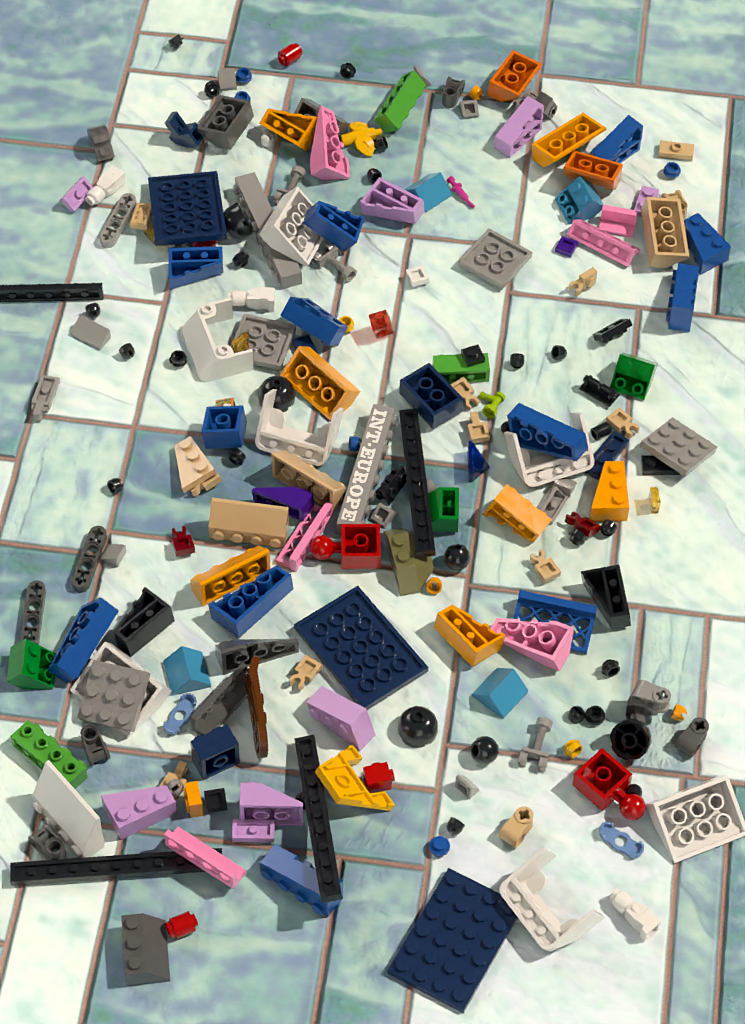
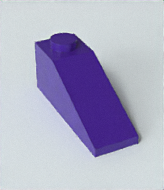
(296, 499)

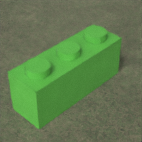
(454, 368)

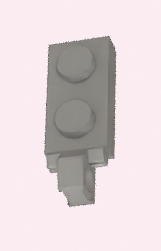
(44, 396)

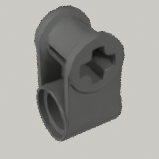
(452, 91)
(549, 105)
(691, 738)
(94, 748)
(46, 841)

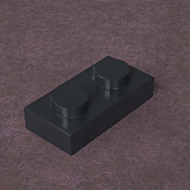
(607, 333)
(653, 466)

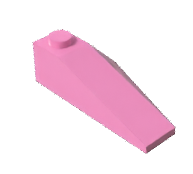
(327, 157)
(540, 641)

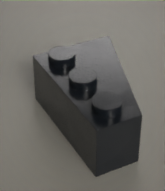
(608, 593)
(143, 623)

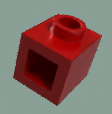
(378, 777)

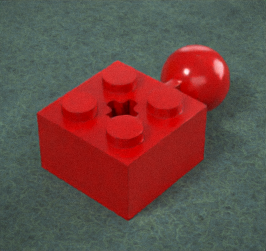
(358, 546)
(605, 780)

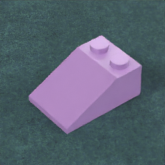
(265, 803)

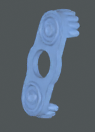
(187, 705)
(609, 834)

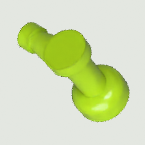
(490, 410)

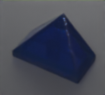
(476, 463)

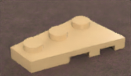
(192, 464)

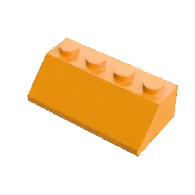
(565, 139)
(319, 382)
(230, 575)

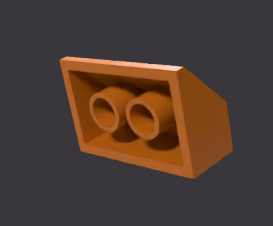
(512, 77)
(594, 169)

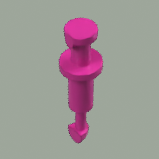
(456, 187)

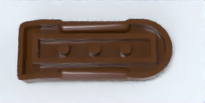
(257, 713)

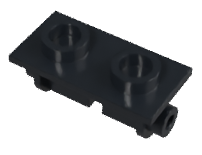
(599, 391)
(395, 482)

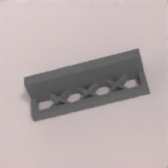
(221, 703)

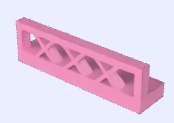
(602, 242)
(303, 548)
(204, 857)

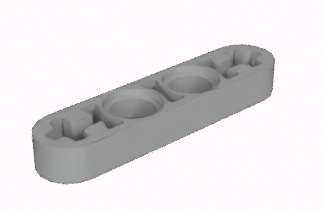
(114, 219)

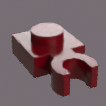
(584, 524)
(182, 542)

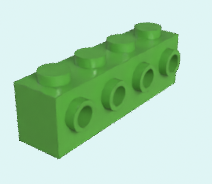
(400, 102)
(40, 748)

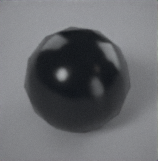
(457, 557)
(484, 750)

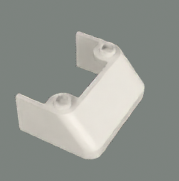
(210, 360)
(308, 447)
(548, 467)
(522, 896)

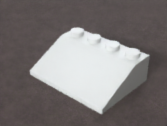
(286, 229)
(155, 693)
(68, 812)
(697, 818)

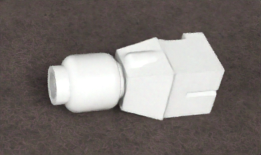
(107, 185)
(255, 298)
(636, 914)

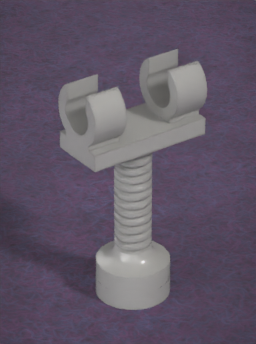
(297, 173)
(331, 251)
(542, 725)

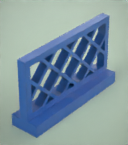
(559, 607)

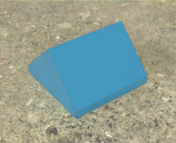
(431, 189)
(186, 671)
(501, 691)

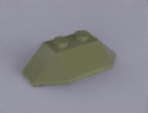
(408, 570)

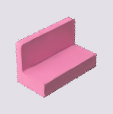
(618, 220)

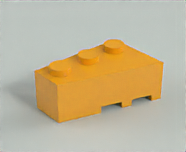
(292, 127)
(611, 494)
(518, 513)
(467, 636)

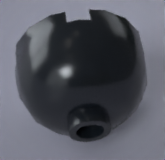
(236, 222)
(284, 392)
(417, 726)
(630, 739)

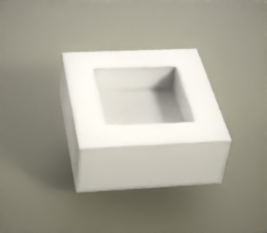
(417, 276)

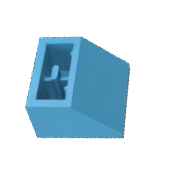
(579, 201)

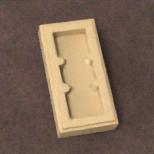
(676, 150)
(141, 216)

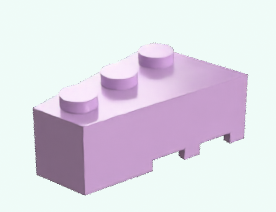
(520, 127)
(392, 203)
(342, 717)
(138, 809)

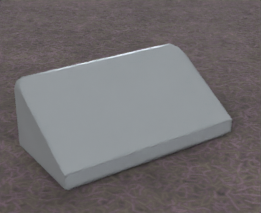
(91, 332)
(552, 502)

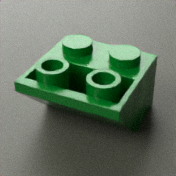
(633, 375)
(444, 509)
(30, 666)

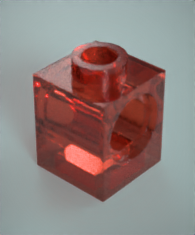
(381, 324)

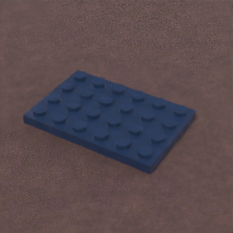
(187, 208)
(361, 648)
(454, 940)

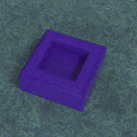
(566, 246)

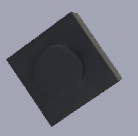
(472, 355)
(215, 800)

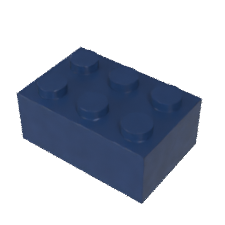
(431, 395)

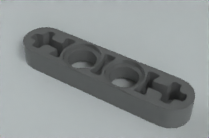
(86, 558)
(36, 615)

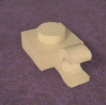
(585, 280)
(477, 430)
(180, 772)

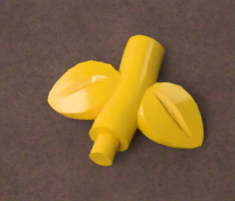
(362, 137)

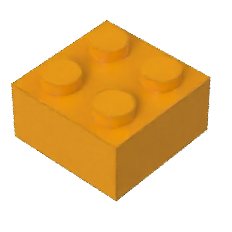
(193, 799)

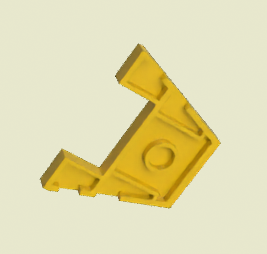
(345, 784)

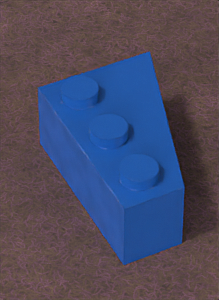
(621, 142)
(334, 225)
(705, 243)
(193, 264)
(314, 320)

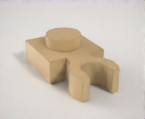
(466, 392)
(622, 421)
(207, 484)
(545, 569)
(305, 670)

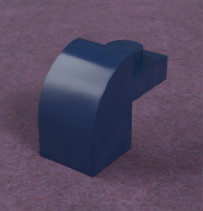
(182, 133)

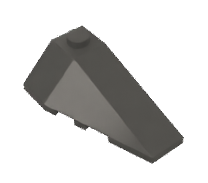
(234, 652)

